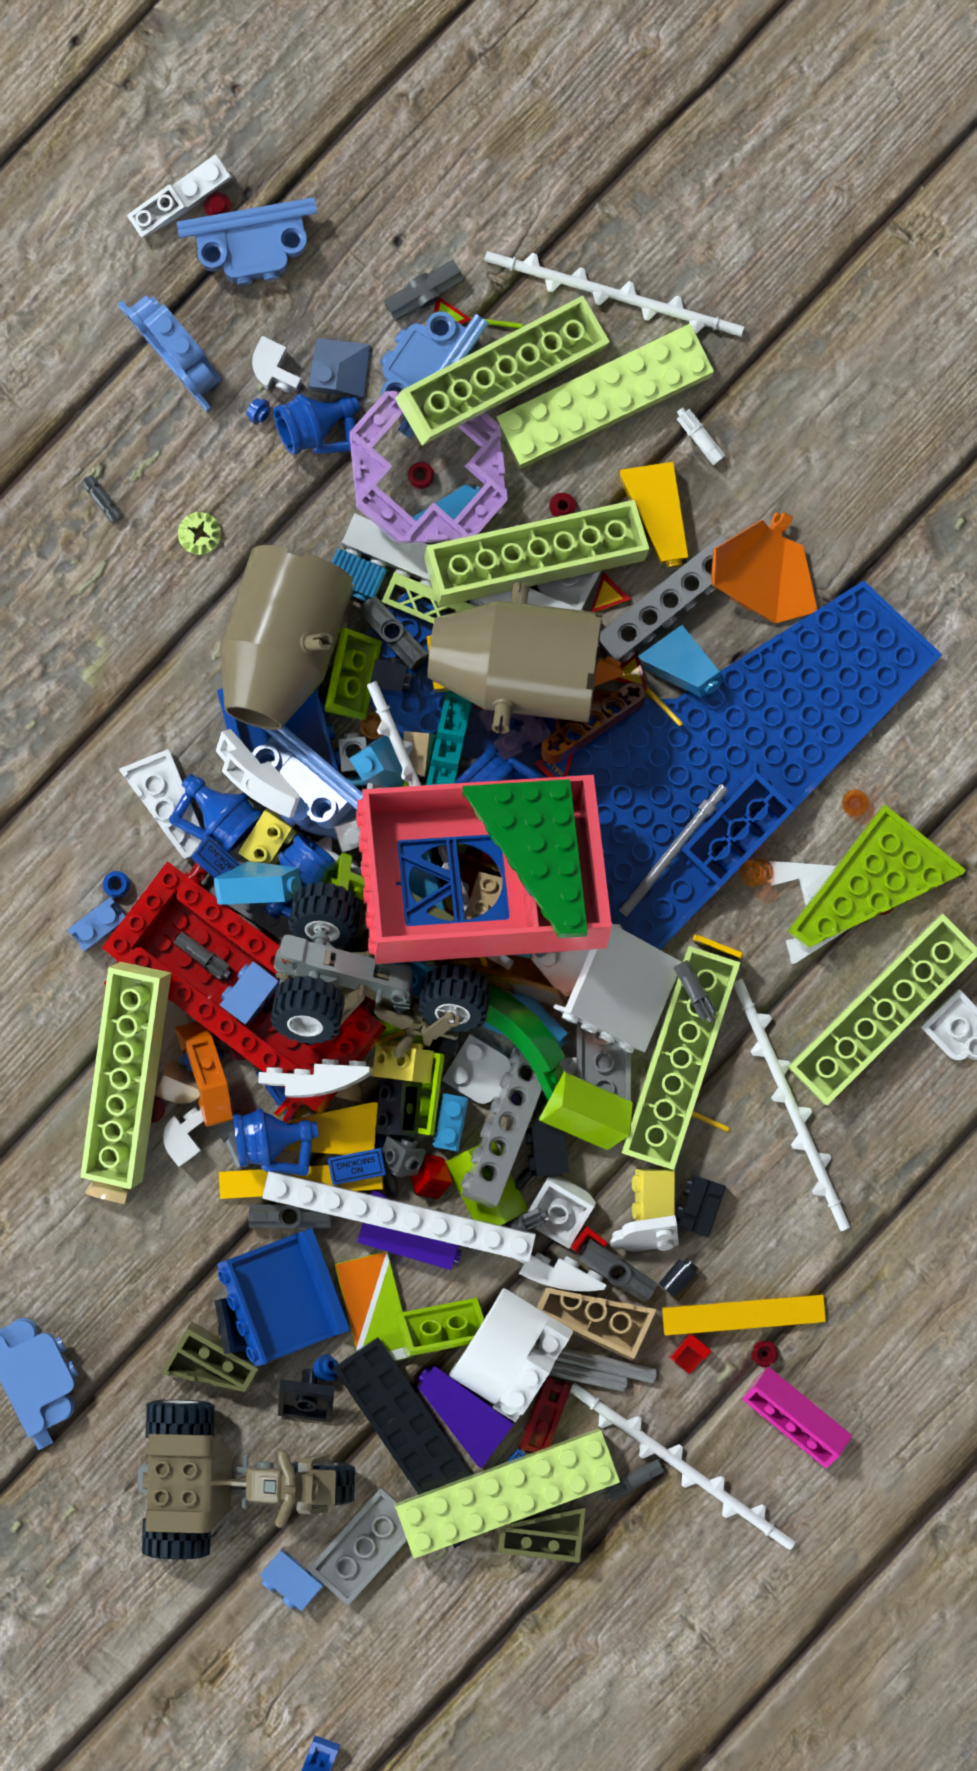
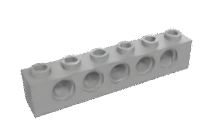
(653, 602)
(474, 1184)

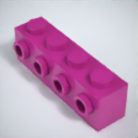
(799, 1417)

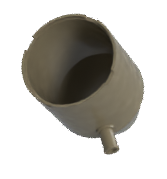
(281, 634)
(518, 658)

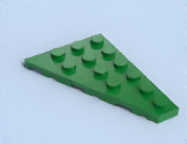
(539, 839)

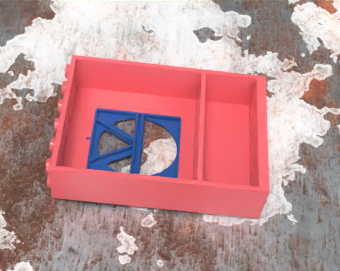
(409, 821)

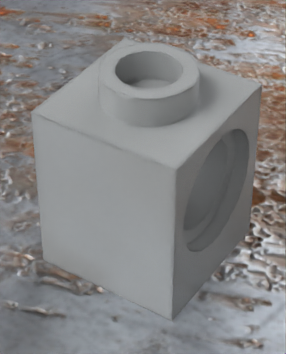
(350, 740)

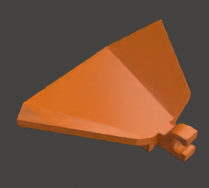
(765, 571)

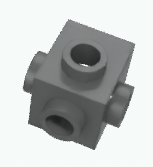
(403, 1155)

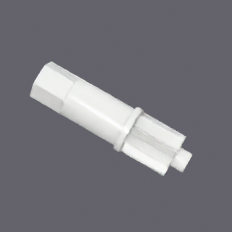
(700, 435)

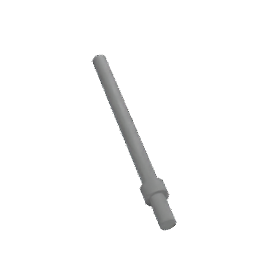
(707, 808)

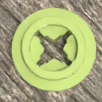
(203, 545)

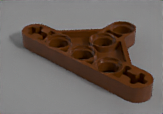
(600, 701)

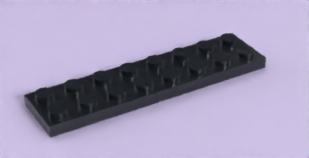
(400, 1418)

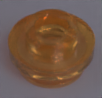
(861, 796)

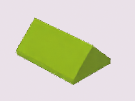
(351, 674)
(430, 1097)
(588, 1112)
(511, 1201)
(440, 1326)

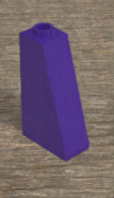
(409, 1245)
(465, 1413)

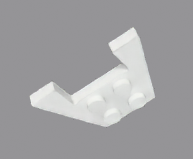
(810, 880)

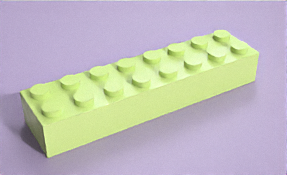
(502, 370)
(604, 396)
(536, 553)
(883, 1009)
(679, 1063)
(125, 1074)
(506, 1493)

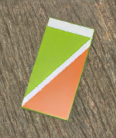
(372, 1301)

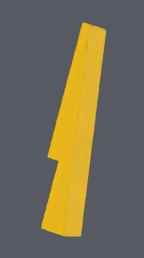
(252, 1182)
(743, 1314)

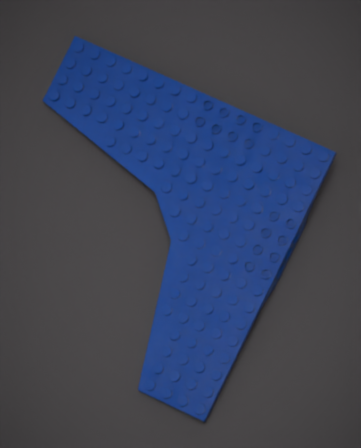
(762, 735)

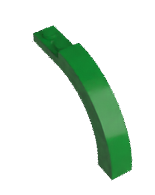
(528, 1035)

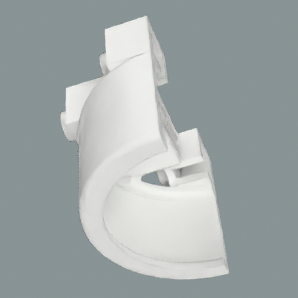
(503, 1356)

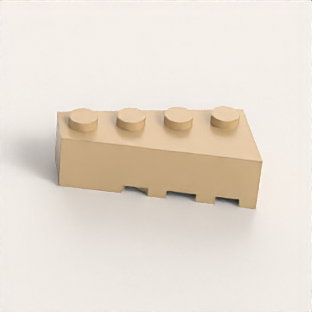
(599, 1320)

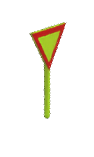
(461, 318)

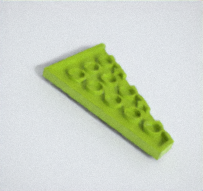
(878, 872)

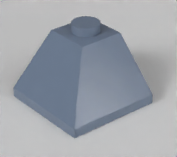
(339, 368)

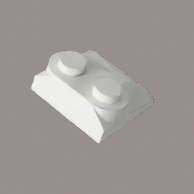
(567, 1209)

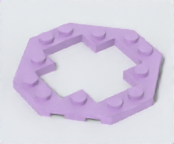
(434, 523)

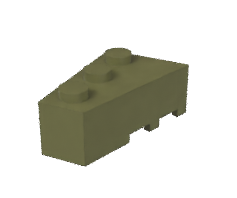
(202, 1359)
(545, 1536)

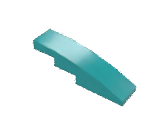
(449, 740)

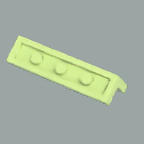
(421, 591)

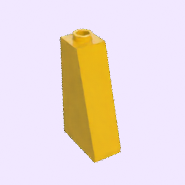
(659, 509)
(342, 1130)

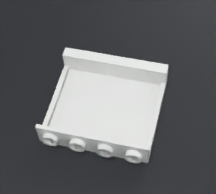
(622, 991)

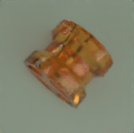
(372, 722)
(750, 869)

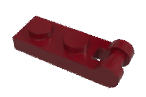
(545, 1416)

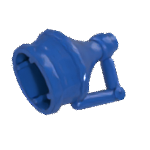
(306, 422)
(494, 768)
(226, 816)
(313, 866)
(263, 1137)

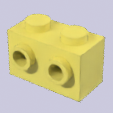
(268, 838)
(413, 1066)
(653, 1193)

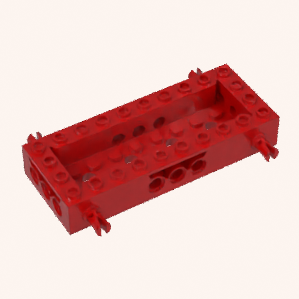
(180, 904)

